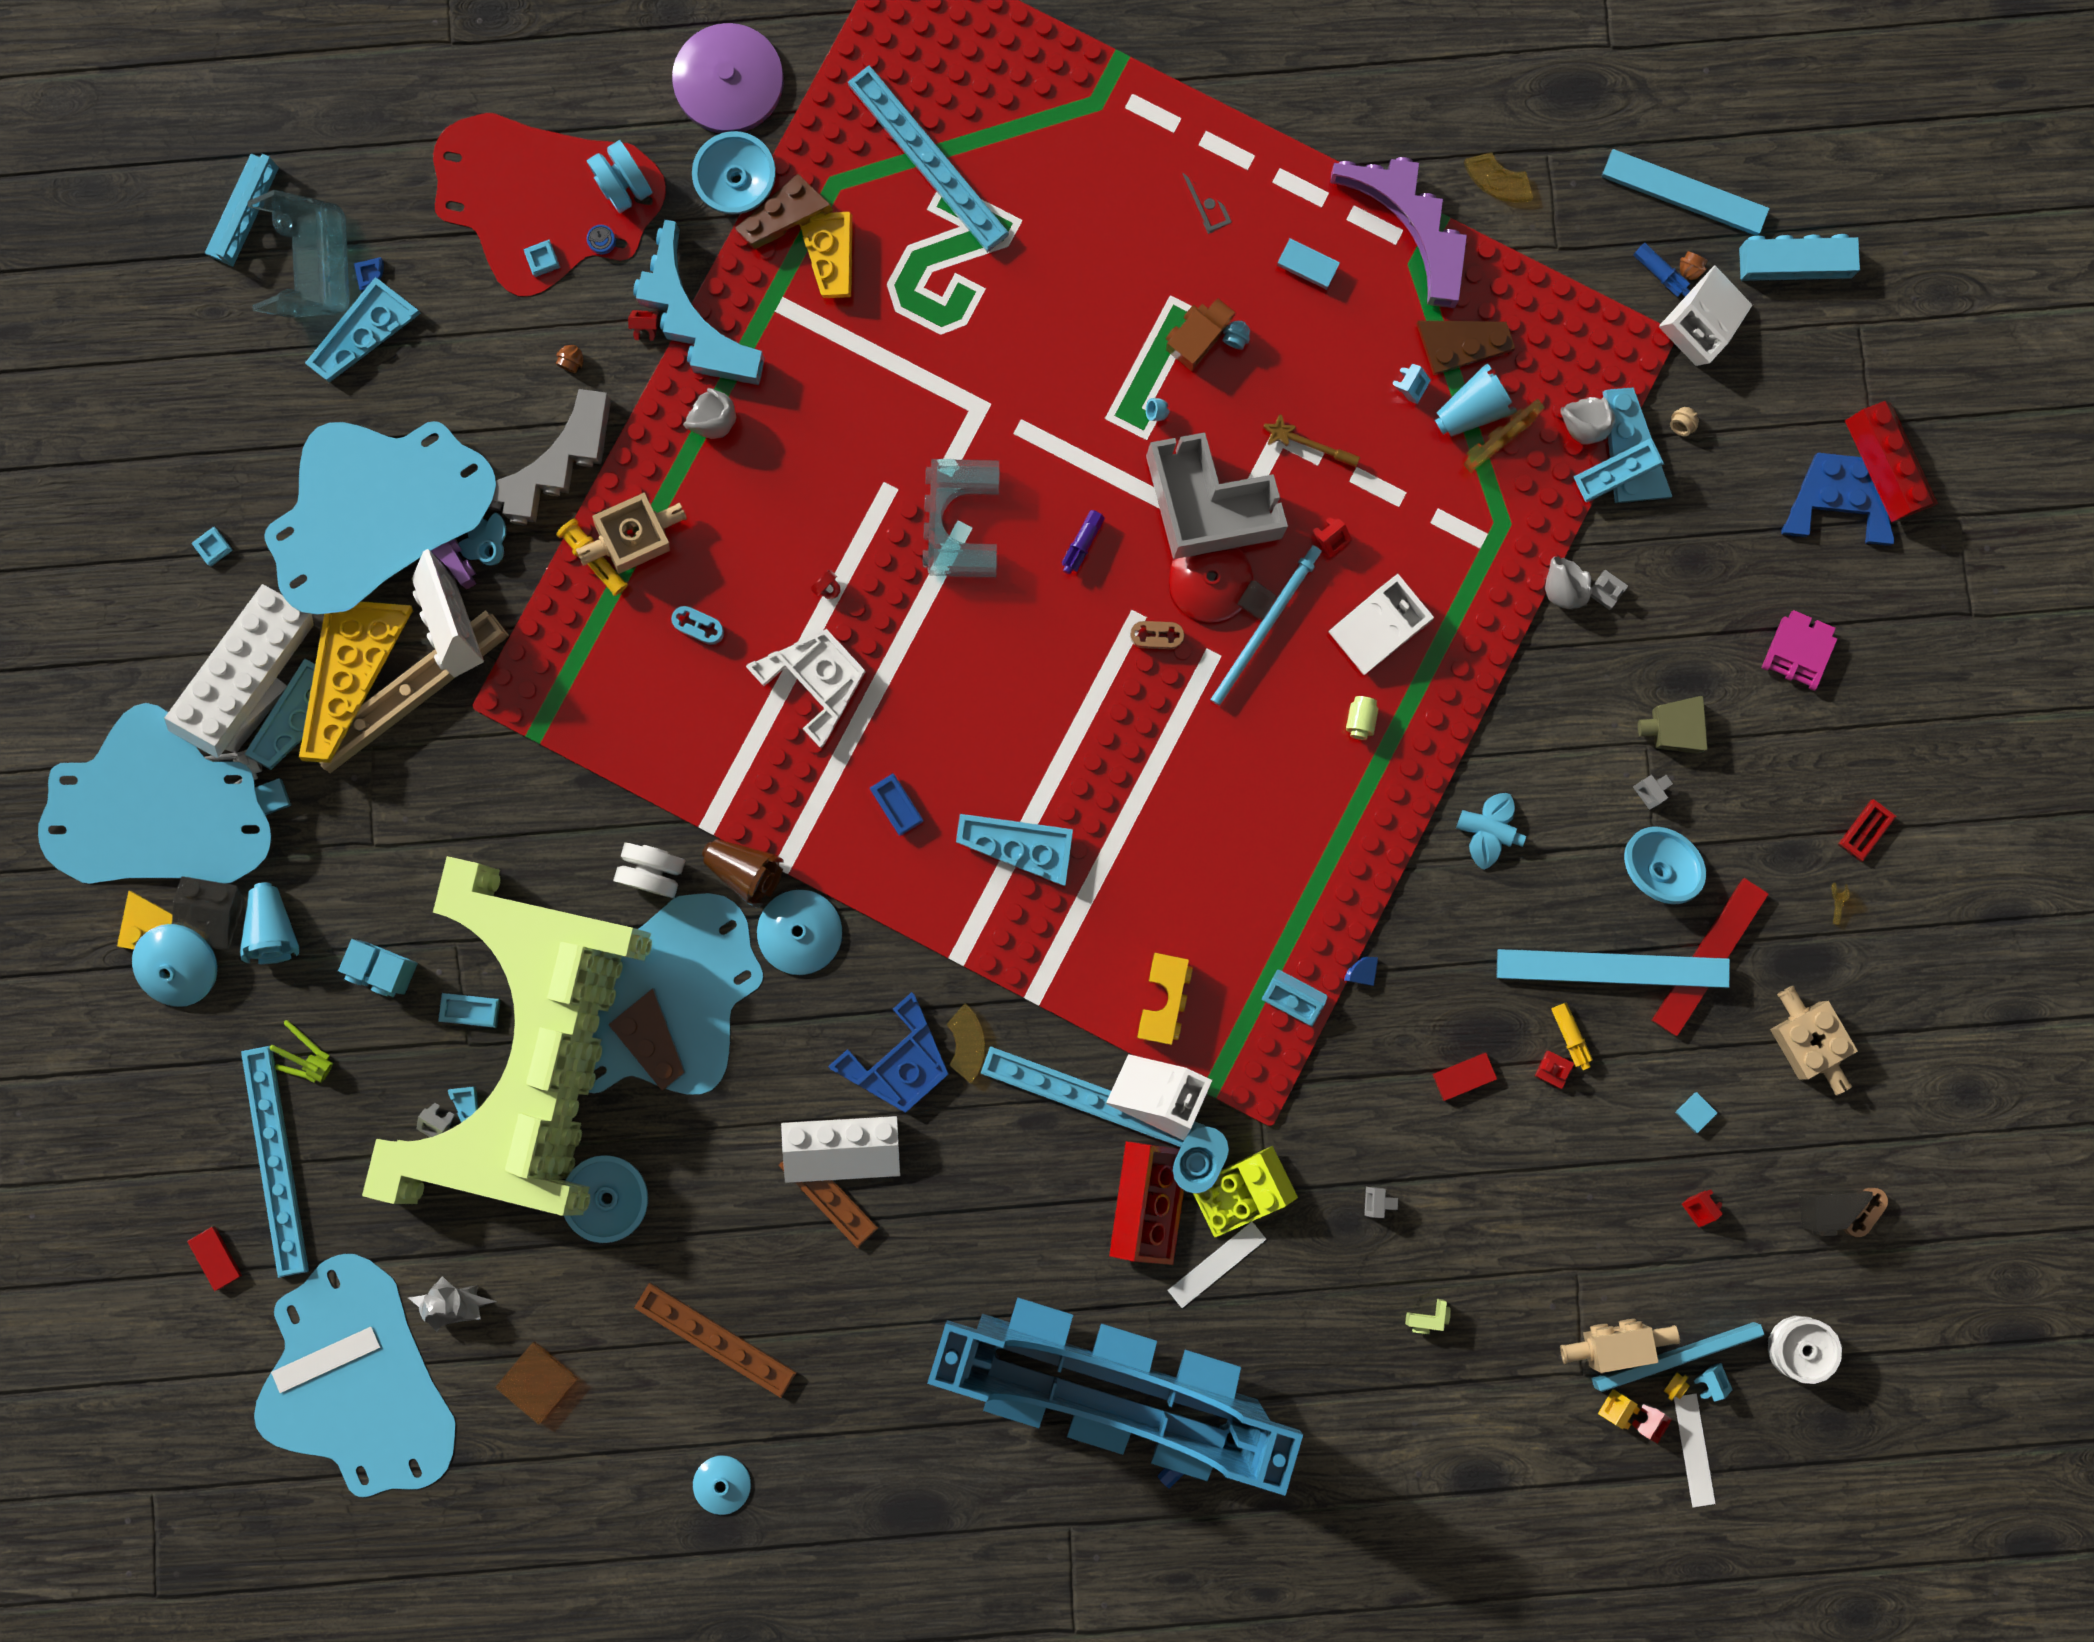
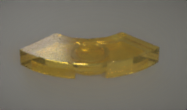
(1497, 180)
(969, 1043)

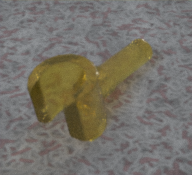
(1839, 899)

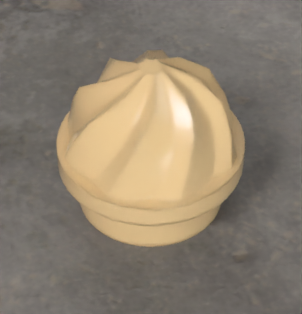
(1684, 421)

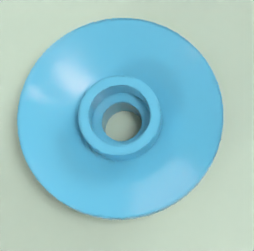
(732, 1474)

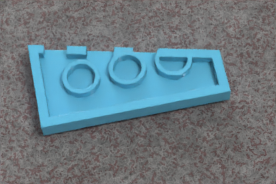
(364, 326)
(1628, 432)
(286, 721)
(1024, 845)

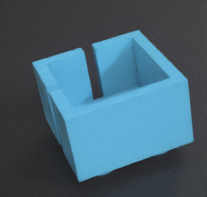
(376, 966)

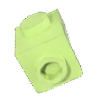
(1423, 1323)

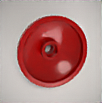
(1208, 599)

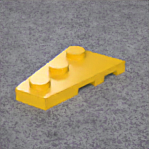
(830, 251)
(139, 918)

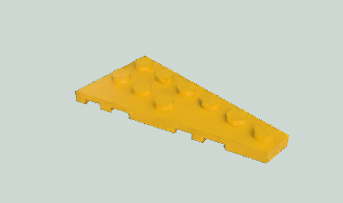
(347, 663)

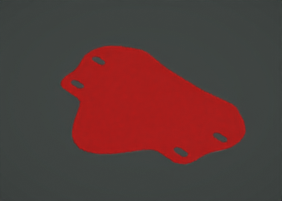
(531, 189)

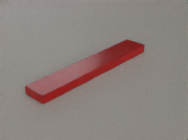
(1716, 944)

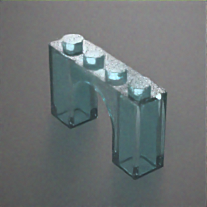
(949, 480)

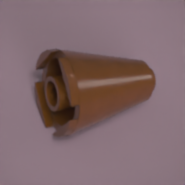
(744, 869)

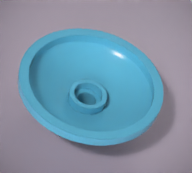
(731, 156)
(1665, 865)
(819, 938)
(186, 958)
(629, 1204)

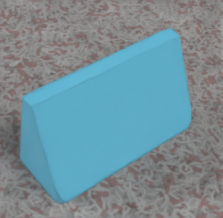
(1294, 997)

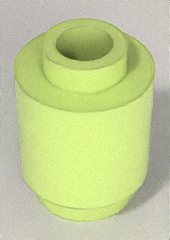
(1362, 717)

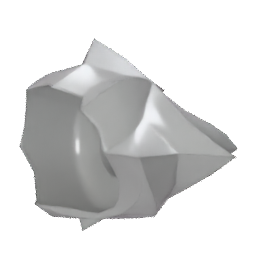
(449, 1305)

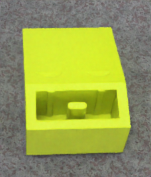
(1246, 1192)

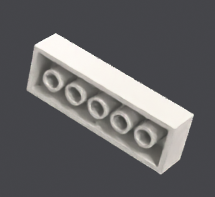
(238, 672)

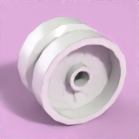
(649, 870)
(1787, 1346)

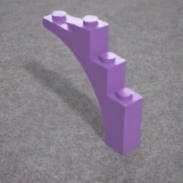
(1420, 214)

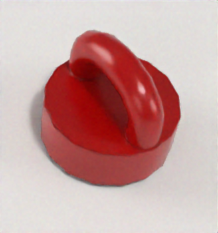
(823, 582)

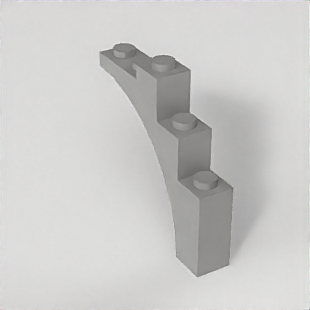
(579, 442)

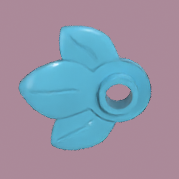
(482, 538)

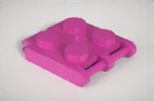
(1801, 649)

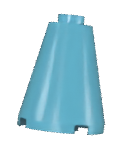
(1475, 404)
(267, 927)

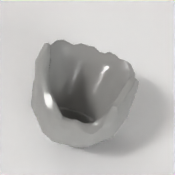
(711, 415)
(1589, 419)
(1567, 584)

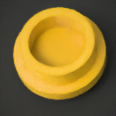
(1677, 1387)

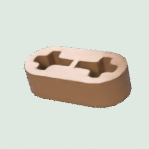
(1157, 628)
(1871, 1215)

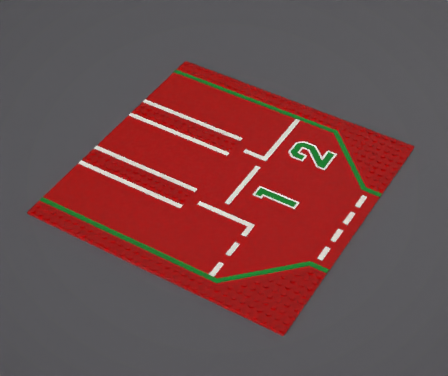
(1018, 696)

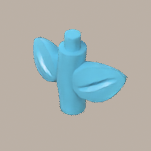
(1491, 829)

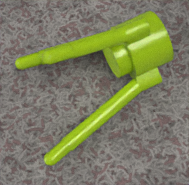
(316, 1066)

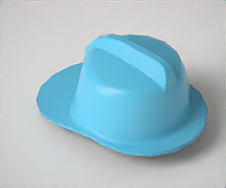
(1200, 1159)

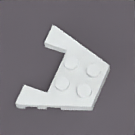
(823, 670)

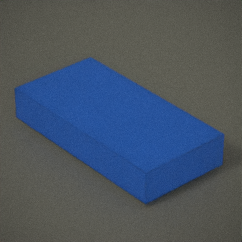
(896, 804)

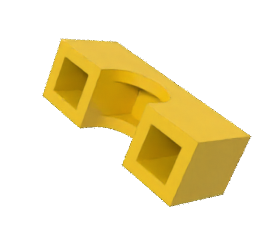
(1171, 974)

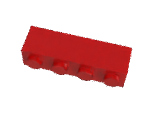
(1890, 461)
(1147, 1205)

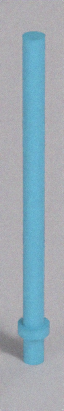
(1304, 567)

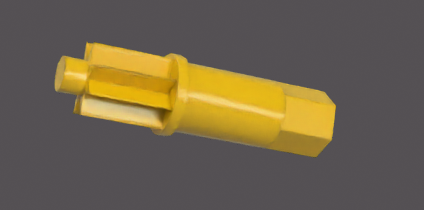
(1572, 1036)

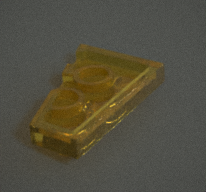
(1502, 436)

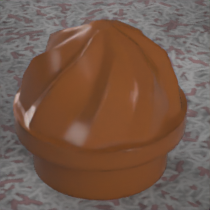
(1692, 266)
(570, 358)

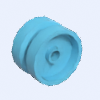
(618, 177)

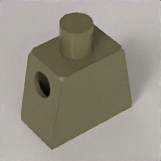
(1677, 726)

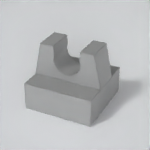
(1607, 589)
(1652, 790)
(431, 1124)
(1377, 1202)

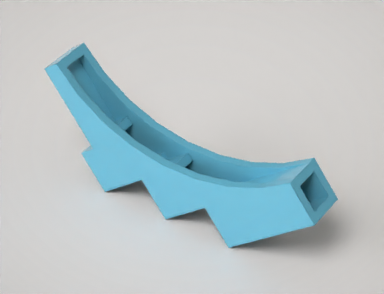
(664, 291)

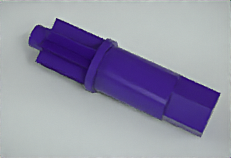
(1082, 542)

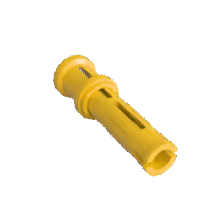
(576, 539)

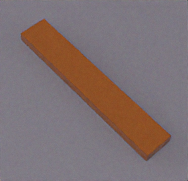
(715, 1340)

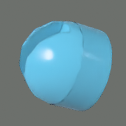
(1156, 409)

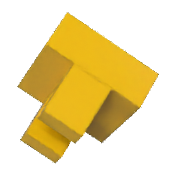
(1618, 1409)

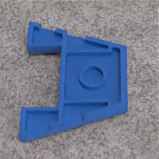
(1842, 486)
(907, 1069)

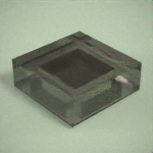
(1257, 600)

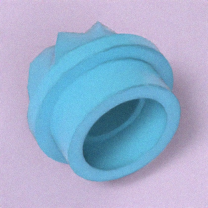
(1236, 334)

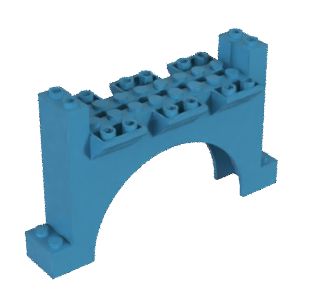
(970, 1366)

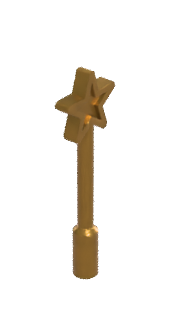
(1283, 433)

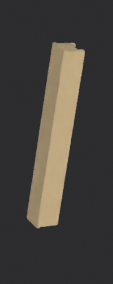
(408, 693)

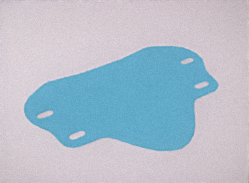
(372, 510)
(152, 810)
(694, 985)
(369, 1409)

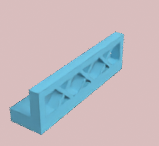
(237, 216)

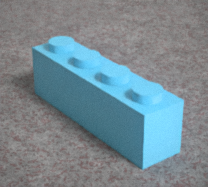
(1799, 258)

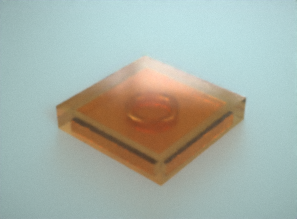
(536, 1383)

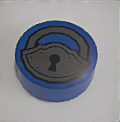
(601, 239)

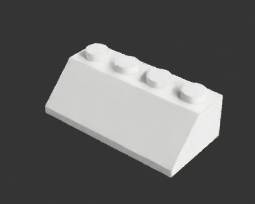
(445, 616)
(840, 1149)

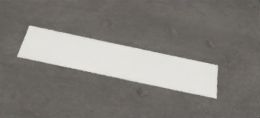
(1216, 1264)
(325, 1359)
(1694, 1450)

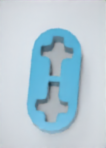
(700, 619)

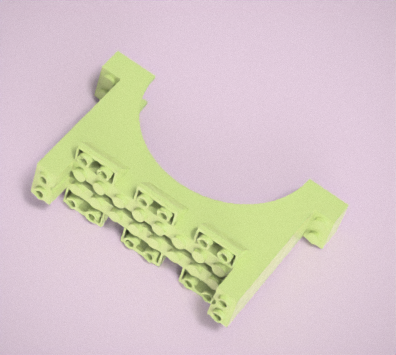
(524, 1132)

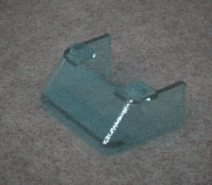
(318, 255)

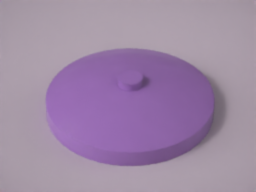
(728, 78)

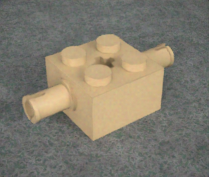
(639, 517)
(1798, 1031)
(1620, 1346)

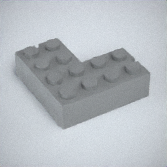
(1208, 515)

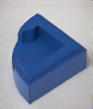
(367, 271)
(1363, 971)

